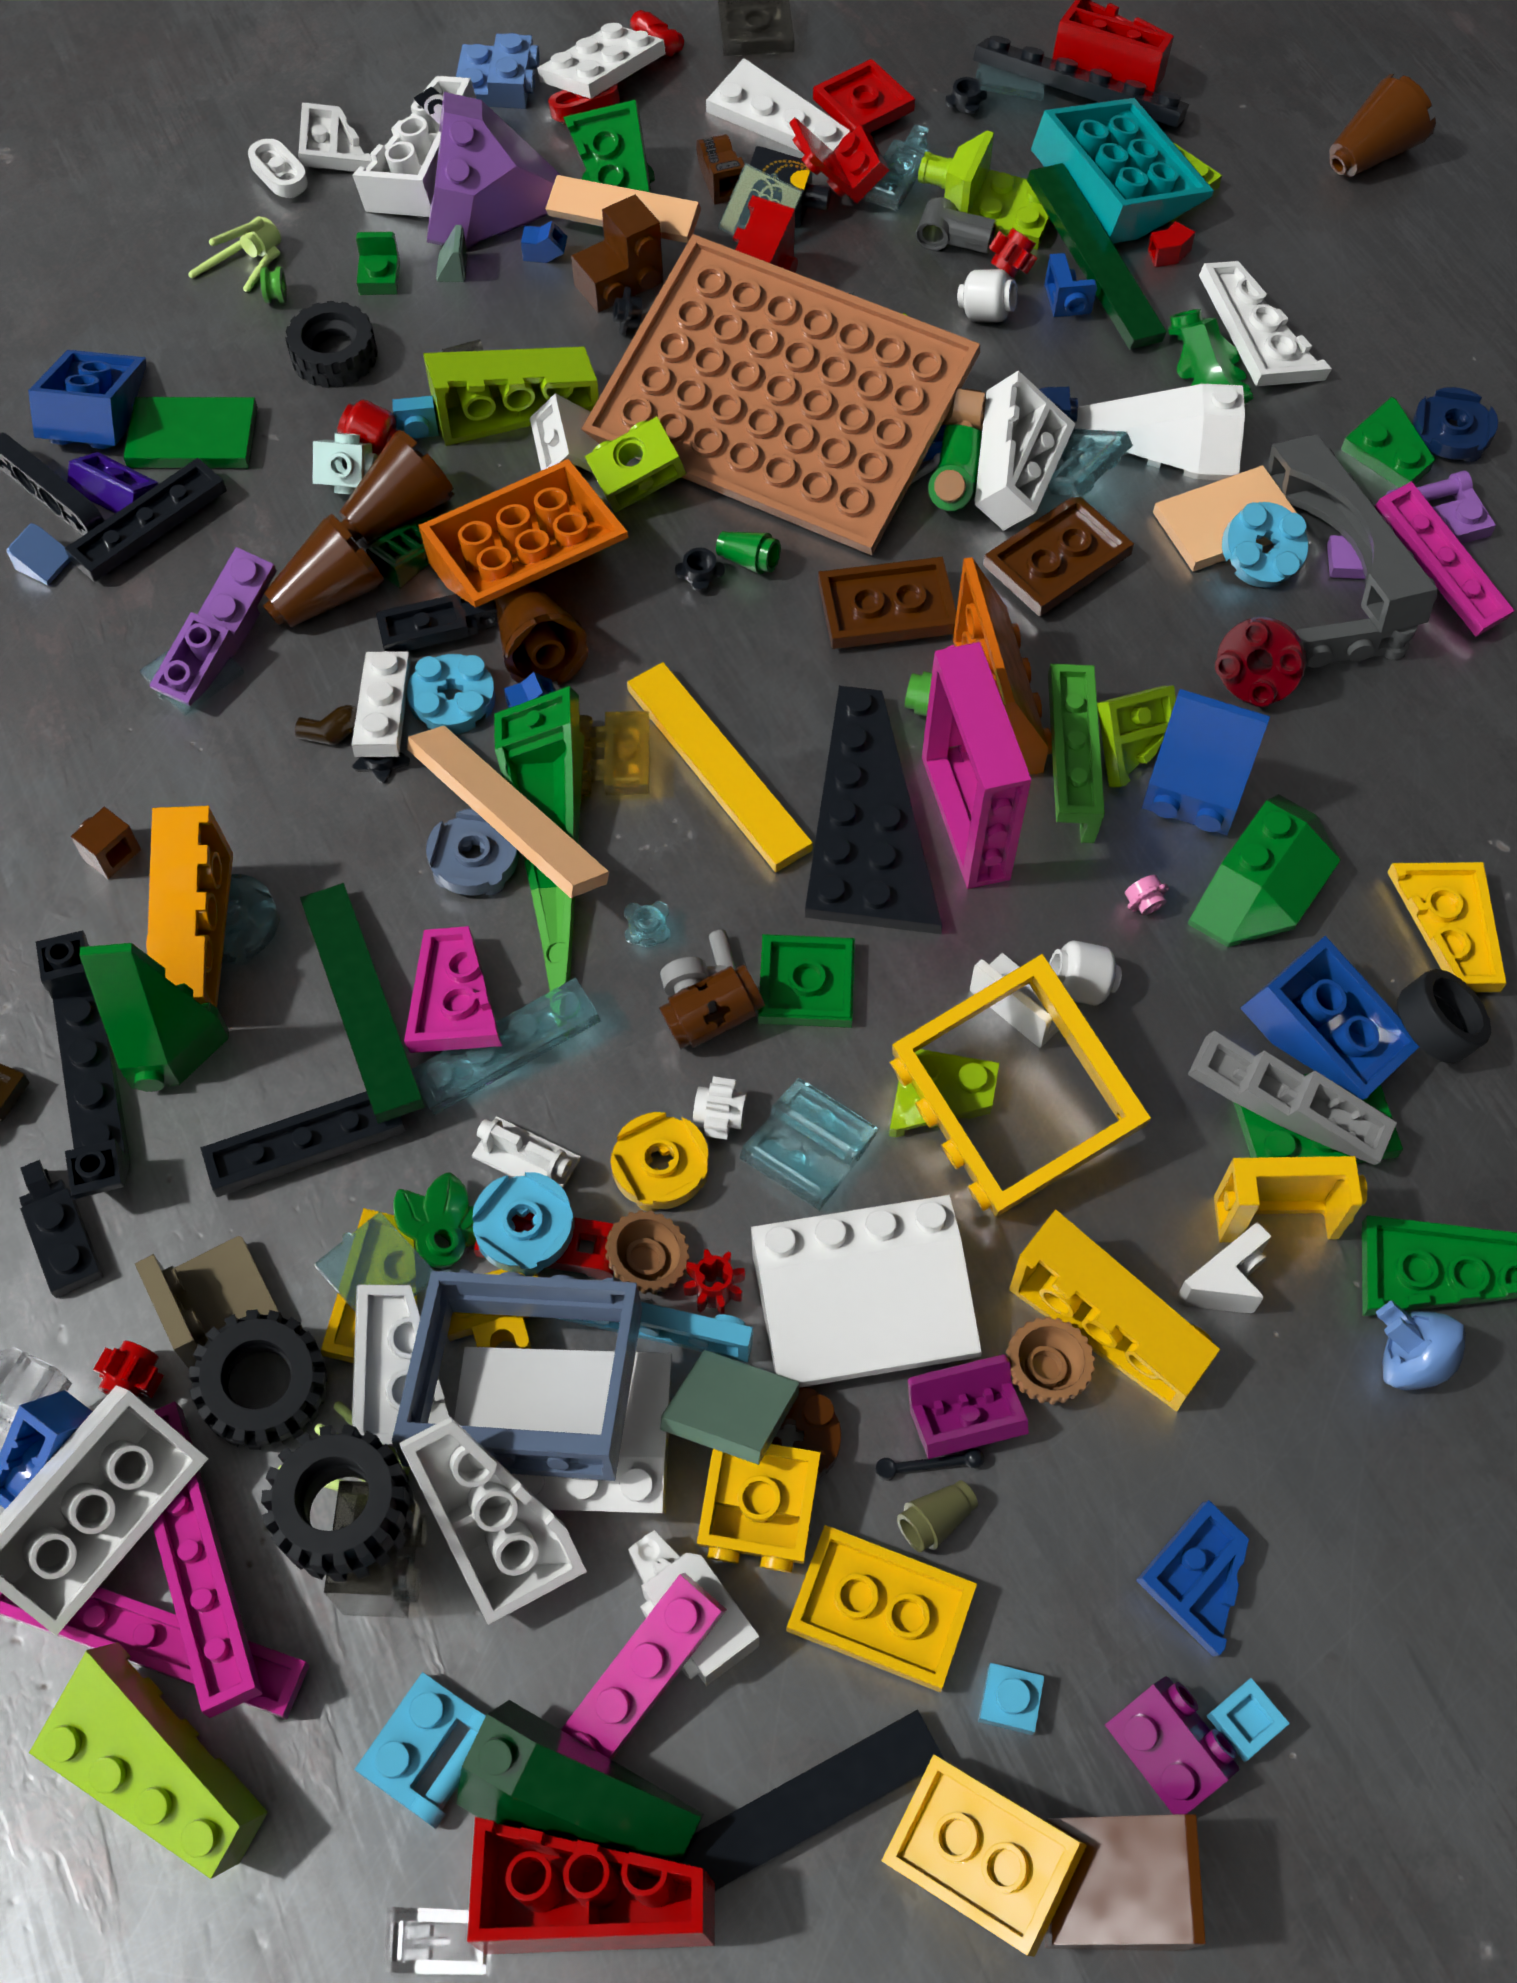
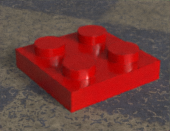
(864, 97)

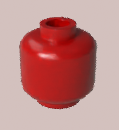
(370, 422)

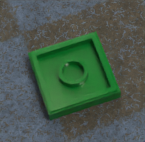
(807, 981)

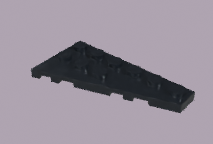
(867, 840)

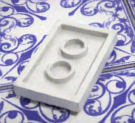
(601, 60)

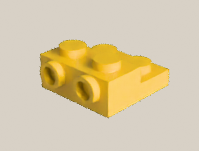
(760, 1507)

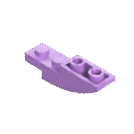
(216, 630)

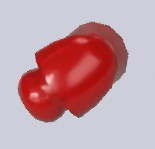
(655, 27)

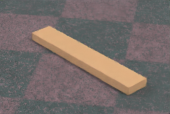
(508, 811)

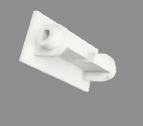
(520, 1151)

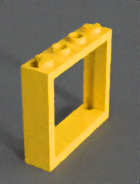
(1083, 1042)

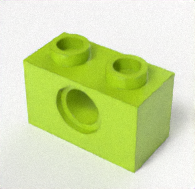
(628, 484)

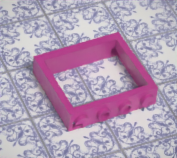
(985, 779)

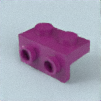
(966, 1406)
(1174, 1745)

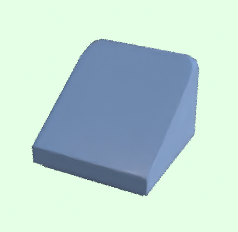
(38, 554)

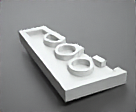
(767, 106)
(1259, 330)

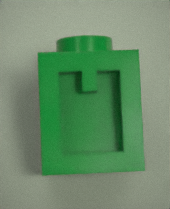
(377, 263)

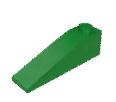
(149, 1021)

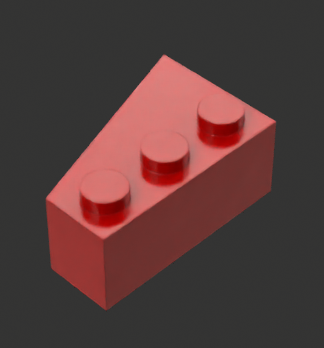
(1109, 42)
(769, 233)

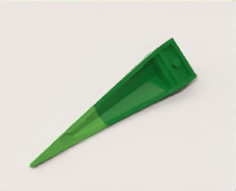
(543, 759)

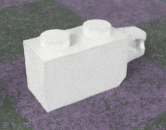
(731, 1636)

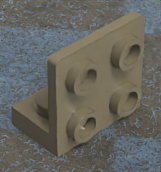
(204, 1293)

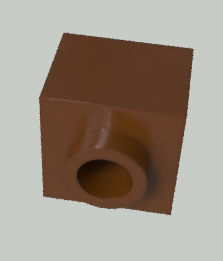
(105, 842)

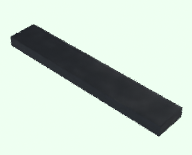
(813, 1801)

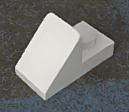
(1223, 1280)

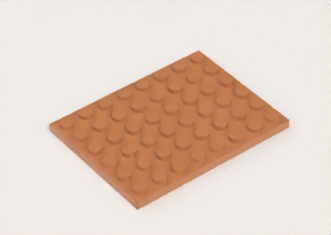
(786, 391)

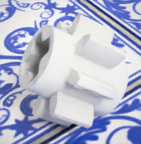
(719, 1107)

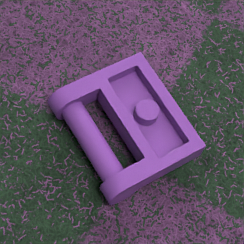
(1467, 514)

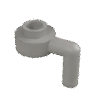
(691, 970)

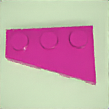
(450, 996)

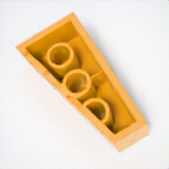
(189, 897)

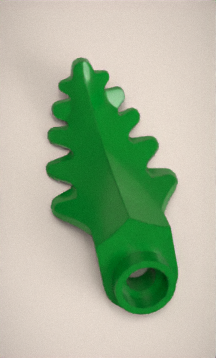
(1206, 352)

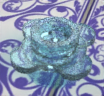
(650, 934)

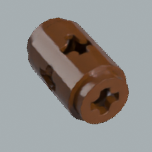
(734, 998)

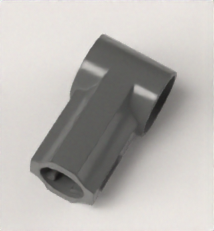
(946, 225)

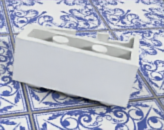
(1018, 450)

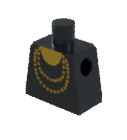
(796, 173)

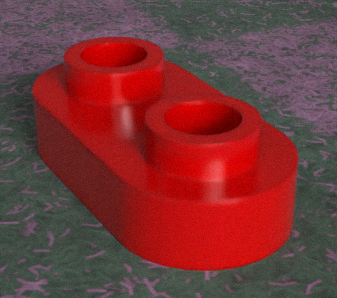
(567, 103)

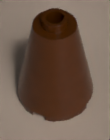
(1384, 126)
(395, 491)
(321, 575)
(539, 636)

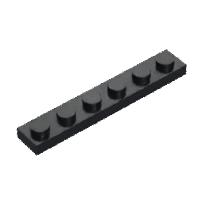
(1068, 77)

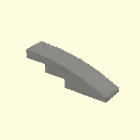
(1297, 1102)

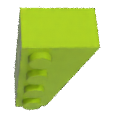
(147, 1764)

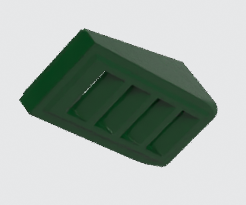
(410, 563)

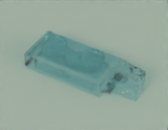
(904, 163)

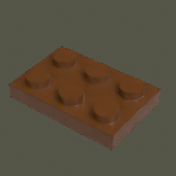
(1058, 554)
(887, 602)

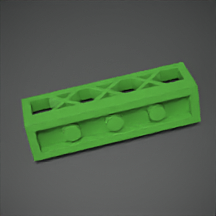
(1076, 748)

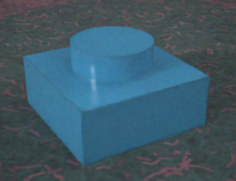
(416, 416)

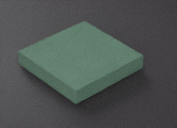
(730, 1406)

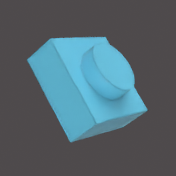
(1011, 1699)
(1248, 1719)

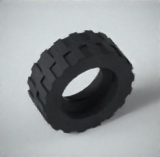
(325, 321)

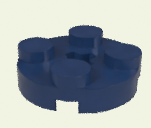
(1475, 424)

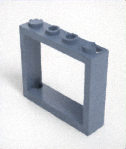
(520, 1295)

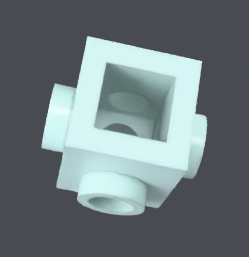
(331, 460)

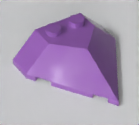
(484, 175)

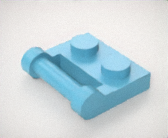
(412, 1742)

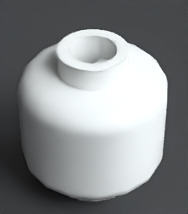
(987, 295)
(1087, 971)

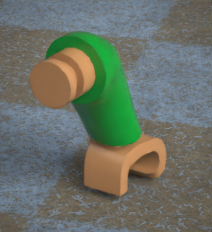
(957, 471)

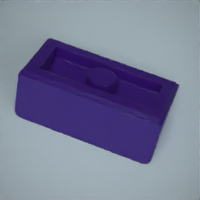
(107, 481)

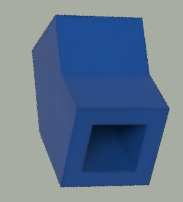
(543, 243)
(531, 688)

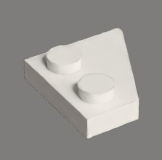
(328, 140)

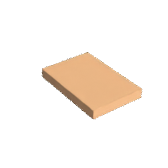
(1200, 516)

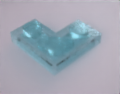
(1087, 459)

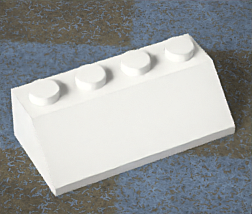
(90, 1507)

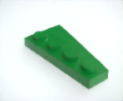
(612, 145)
(1434, 1264)

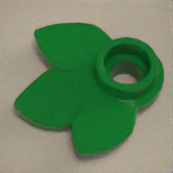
(440, 1212)

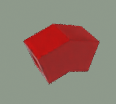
(1170, 245)

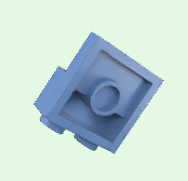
(501, 72)

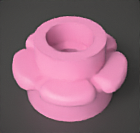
(1147, 895)

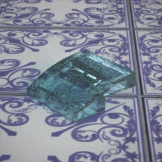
(808, 1143)

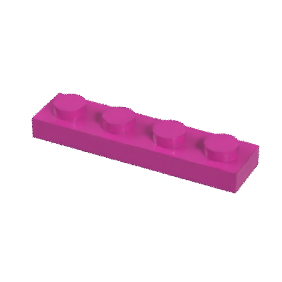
(1444, 559)
(645, 1667)

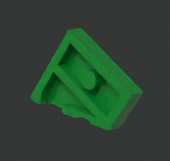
(1390, 445)

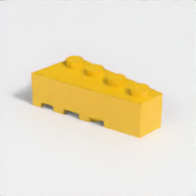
(1124, 1321)

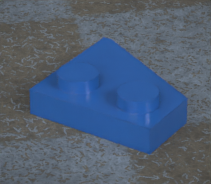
(1198, 1575)

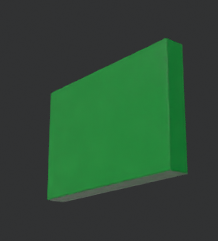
(180, 429)

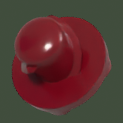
(1261, 660)

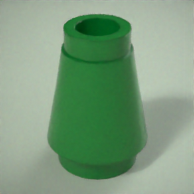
(750, 549)

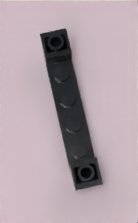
(89, 1071)

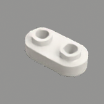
(277, 168)

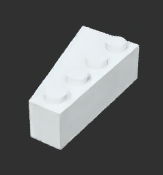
(404, 170)

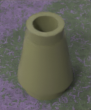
(936, 1515)

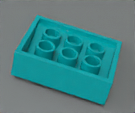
(1121, 165)

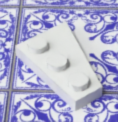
(382, 1354)

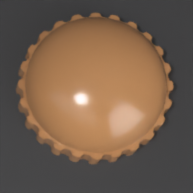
(647, 1251)
(1050, 1360)

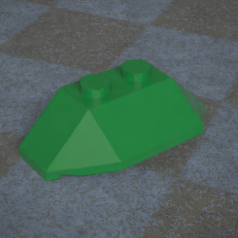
(1267, 876)

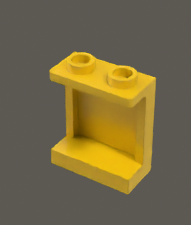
(1289, 1187)

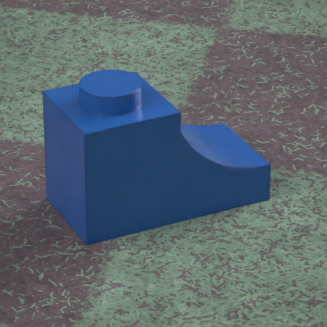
(35, 1437)

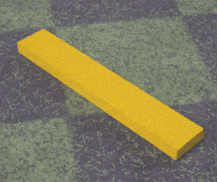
(720, 767)

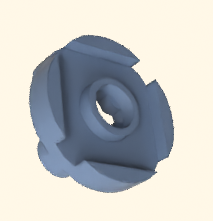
(465, 875)

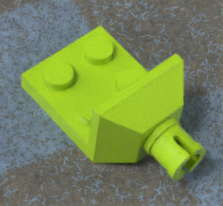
(984, 191)

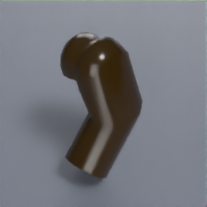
(329, 730)

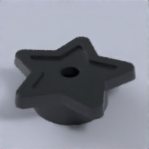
(381, 768)

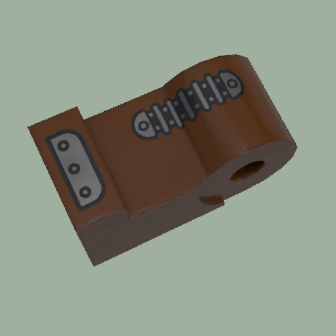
(718, 164)

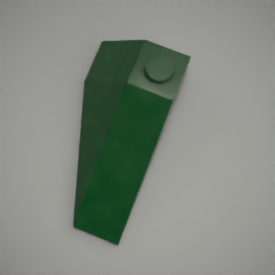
(554, 1784)

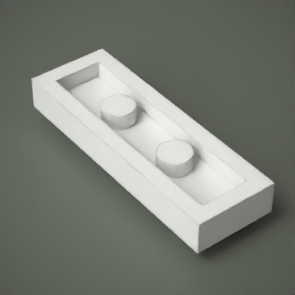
(381, 704)

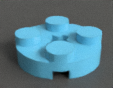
(1281, 527)
(447, 672)
(531, 1249)

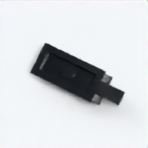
(433, 622)
(57, 1232)

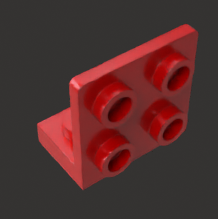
(850, 168)

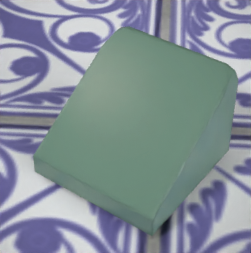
(453, 257)

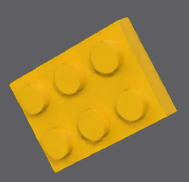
(882, 1608)
(984, 1855)

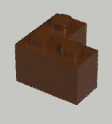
(624, 258)

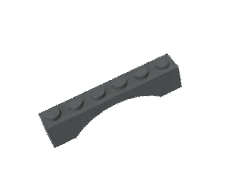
(1313, 479)

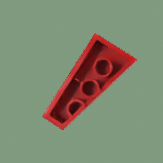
(577, 1896)

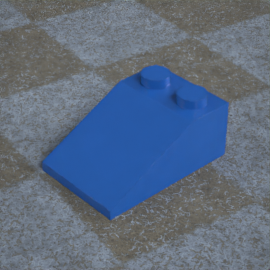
(86, 398)
(1204, 762)
(1332, 1020)

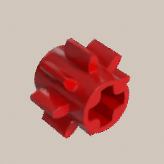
(1013, 252)
(720, 1293)
(129, 1368)

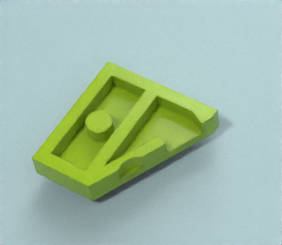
(962, 1081)

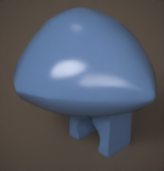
(1420, 1347)

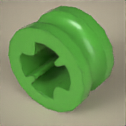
(273, 284)

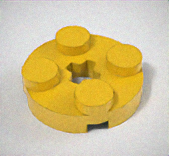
(654, 1187)

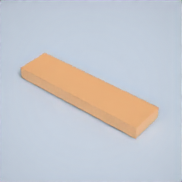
(584, 201)

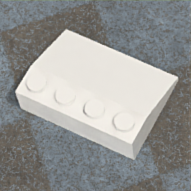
(865, 1291)
(570, 1395)

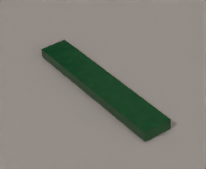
(1096, 256)
(362, 1004)

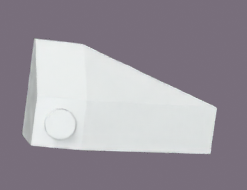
(1180, 427)
(493, 1524)

